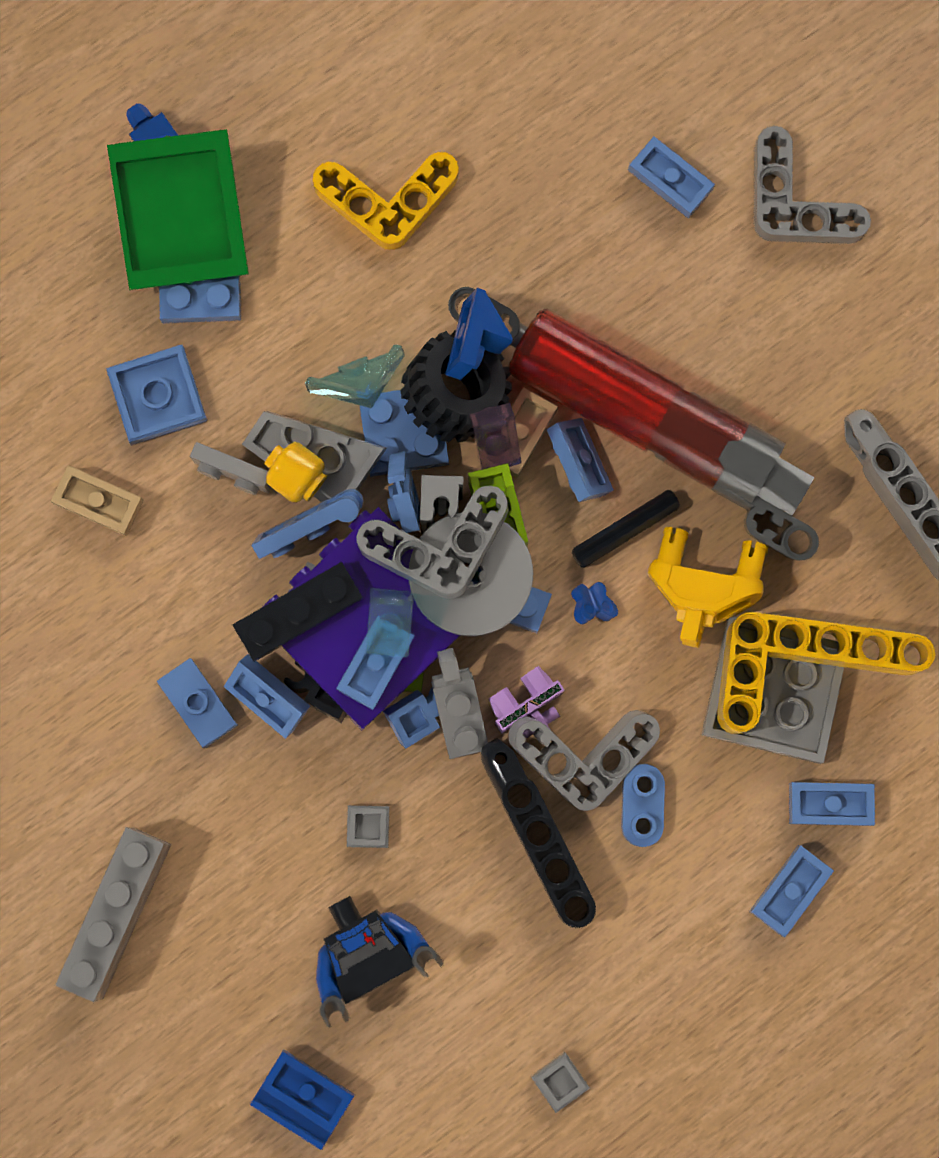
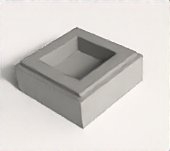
(368, 826)
(560, 1082)

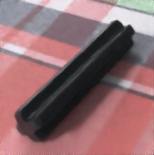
(625, 528)

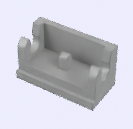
(439, 496)

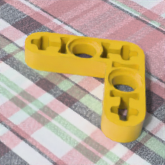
(382, 211)

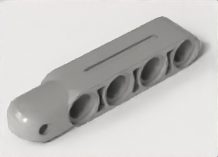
(873, 441)

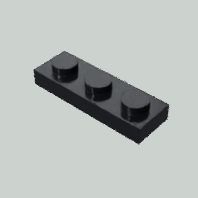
(297, 611)

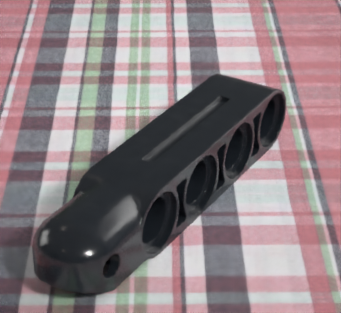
(503, 778)

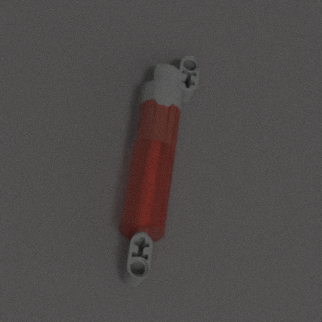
(659, 417)

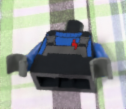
(366, 955)

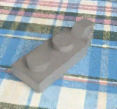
(458, 707)

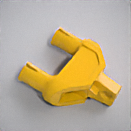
(703, 595)

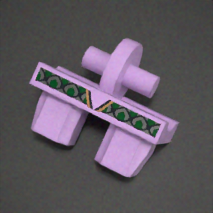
(542, 692)

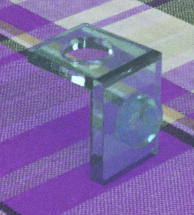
(389, 622)

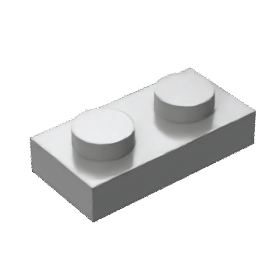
(216, 463)

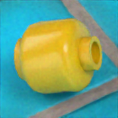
(295, 472)

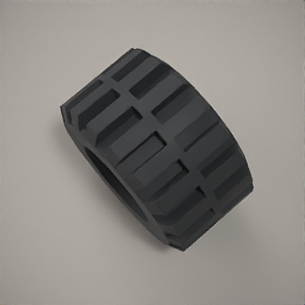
(439, 408)

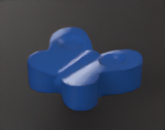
(592, 603)

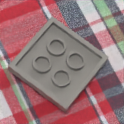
(795, 701)

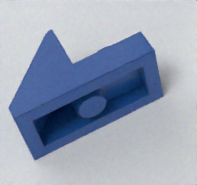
(477, 330)

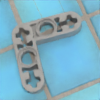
(782, 204)
(438, 560)
(591, 769)

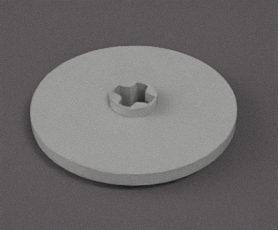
(501, 588)

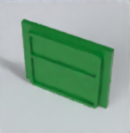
(178, 209)

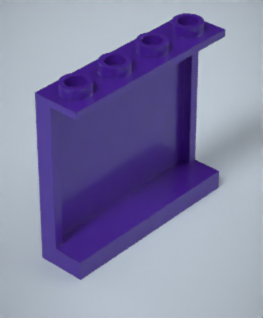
(331, 646)

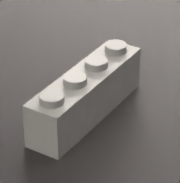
(113, 914)

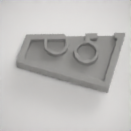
(345, 458)

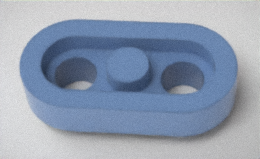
(643, 805)

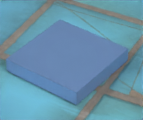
(156, 394)

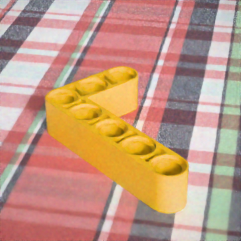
(808, 649)

